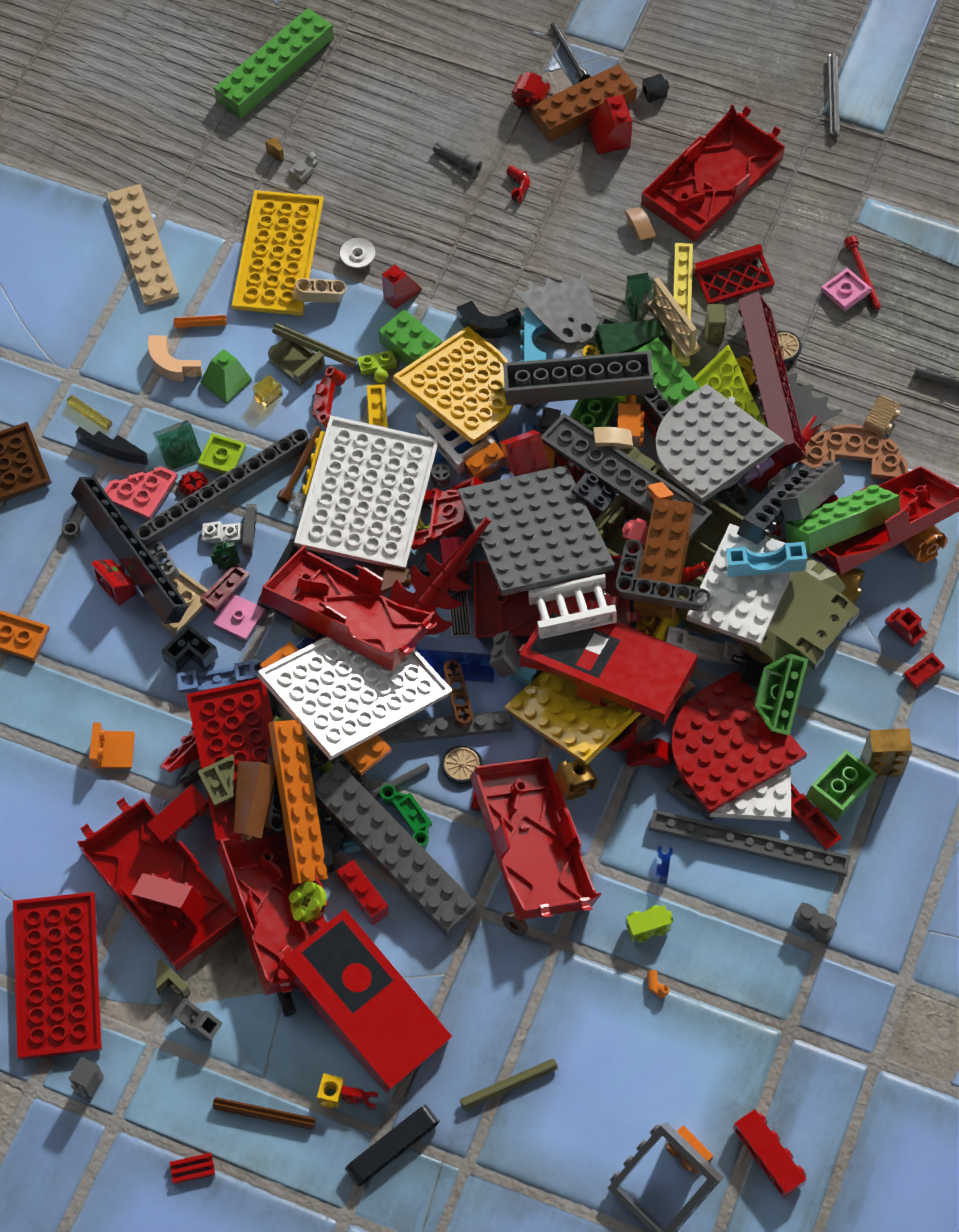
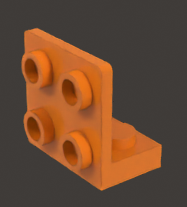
(111, 748)
(695, 1143)

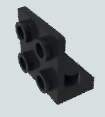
(594, 492)

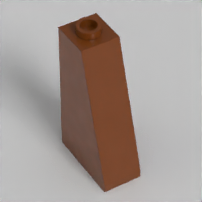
(252, 798)

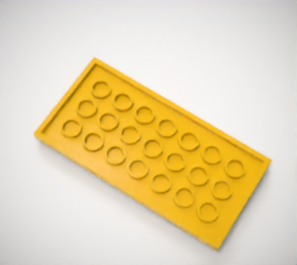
(277, 251)

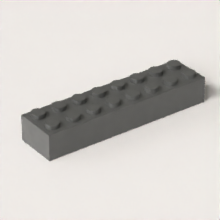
(578, 378)

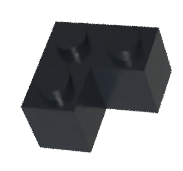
(188, 646)

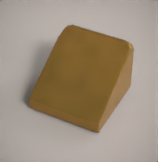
(274, 148)

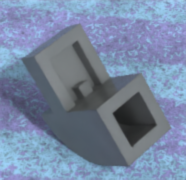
(197, 1022)

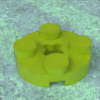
(299, 900)

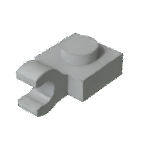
(303, 169)

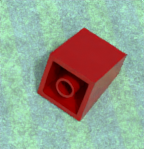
(611, 126)

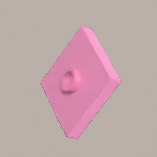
(846, 289)
(239, 617)

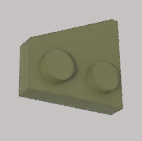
(219, 780)

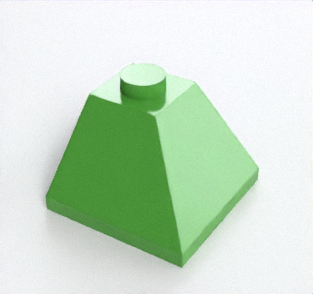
(225, 376)

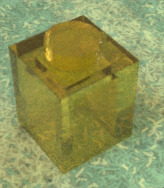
(267, 391)

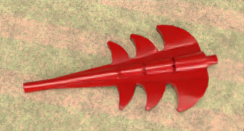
(432, 590)

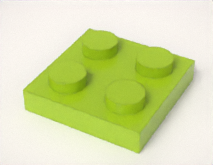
(221, 454)

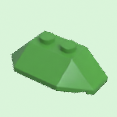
(780, 692)

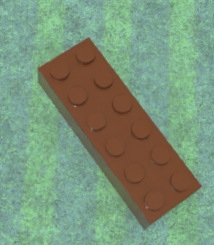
(580, 102)
(665, 550)

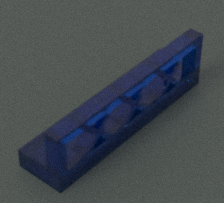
(473, 665)

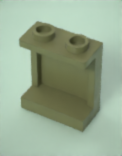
(295, 360)

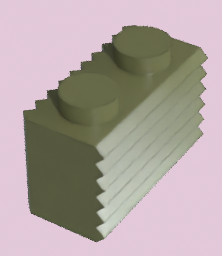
(715, 323)

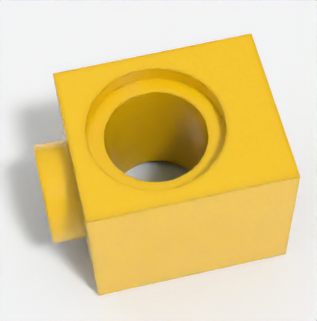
(330, 1082)

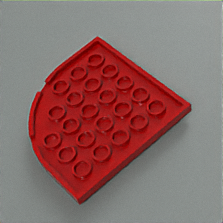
(725, 744)

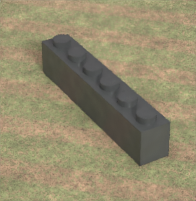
(812, 491)

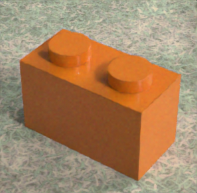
(485, 462)

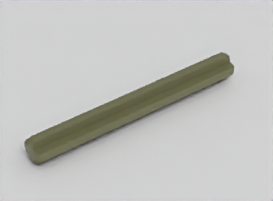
(314, 345)
(508, 1084)

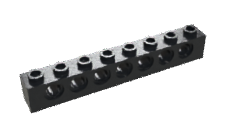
(768, 511)

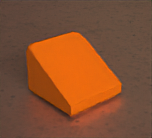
(659, 490)

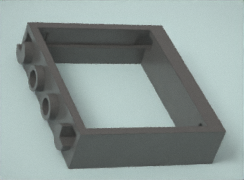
(696, 1159)

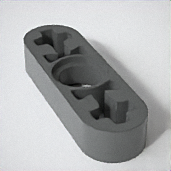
(249, 528)
(168, 563)

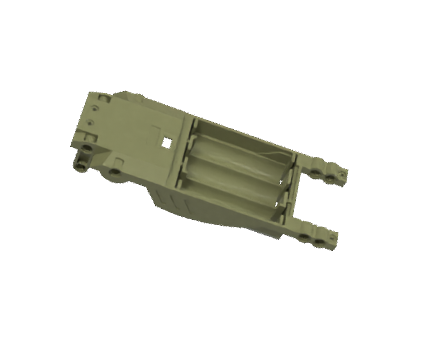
(807, 608)

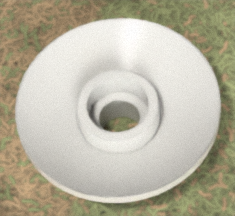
(357, 247)

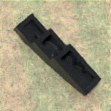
(115, 448)

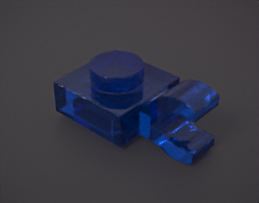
(663, 868)

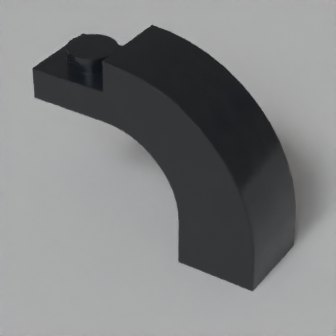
(487, 326)

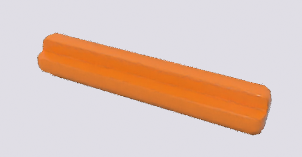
(200, 321)

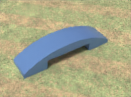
(194, 682)

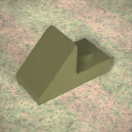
(168, 978)

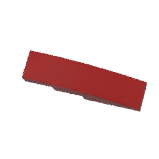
(812, 820)

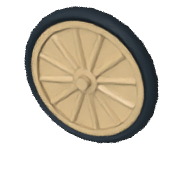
(790, 345)
(459, 763)

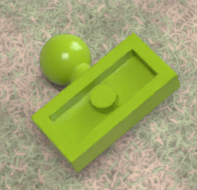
(377, 364)

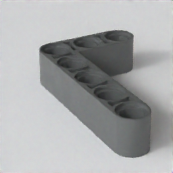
(655, 587)

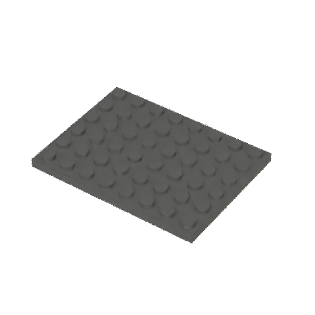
(536, 530)

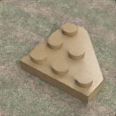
(191, 593)

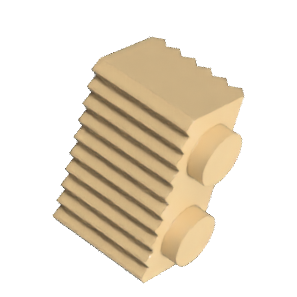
(882, 415)

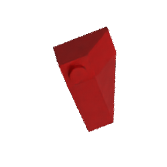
(183, 755)

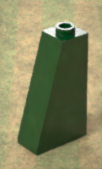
(626, 336)

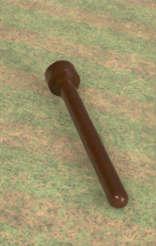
(285, 494)

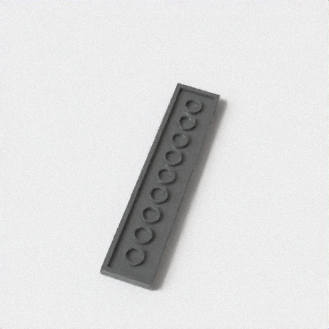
(614, 468)

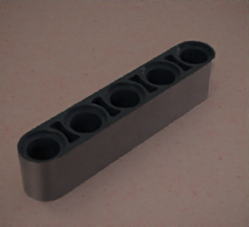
(392, 1145)

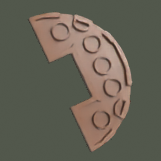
(859, 444)

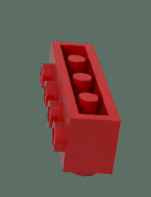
(769, 1153)

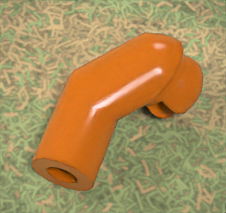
(654, 986)

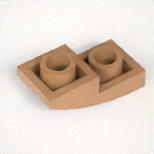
(641, 224)

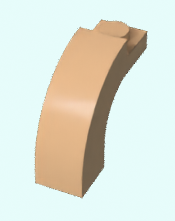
(168, 366)

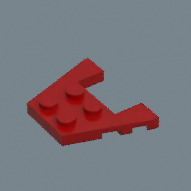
(446, 516)

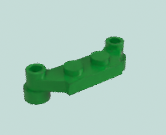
(409, 811)

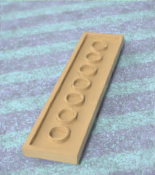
(143, 245)

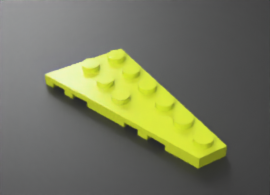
(727, 379)

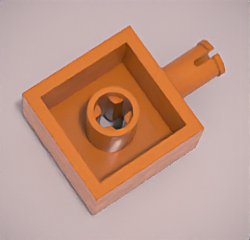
(631, 418)

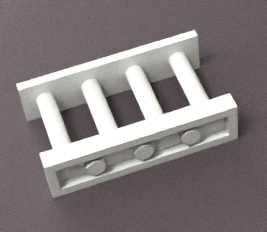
(445, 447)
(572, 622)

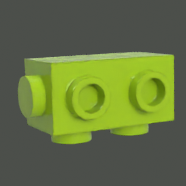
(649, 923)

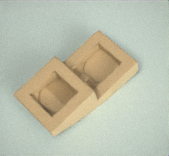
(613, 436)

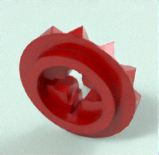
(185, 482)

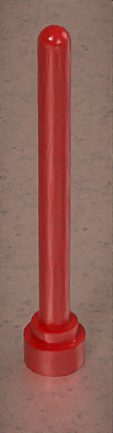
(851, 244)

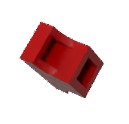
(906, 625)

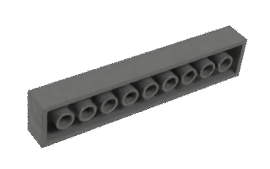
(393, 850)

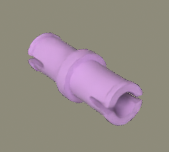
(757, 471)

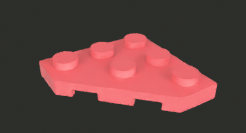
(142, 491)

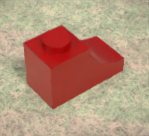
(650, 753)

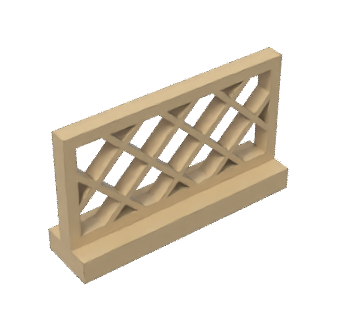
(673, 320)

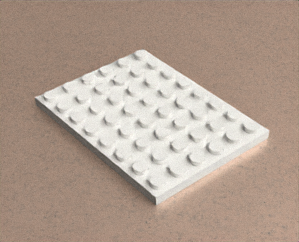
(367, 493)
(347, 696)

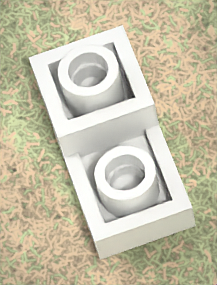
(217, 532)

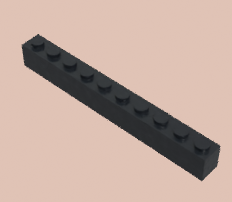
(129, 550)

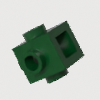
(224, 555)

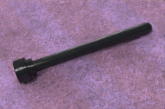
(581, 73)

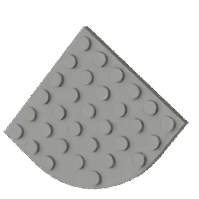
(711, 443)

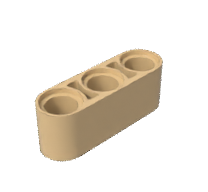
(311, 294)

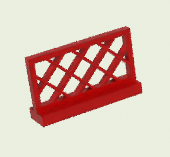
(729, 260)

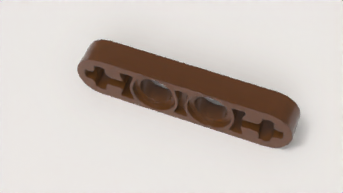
(460, 693)

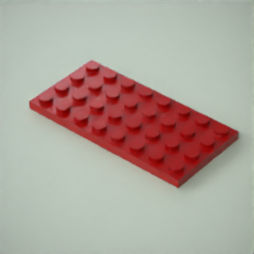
(226, 724)
(56, 976)

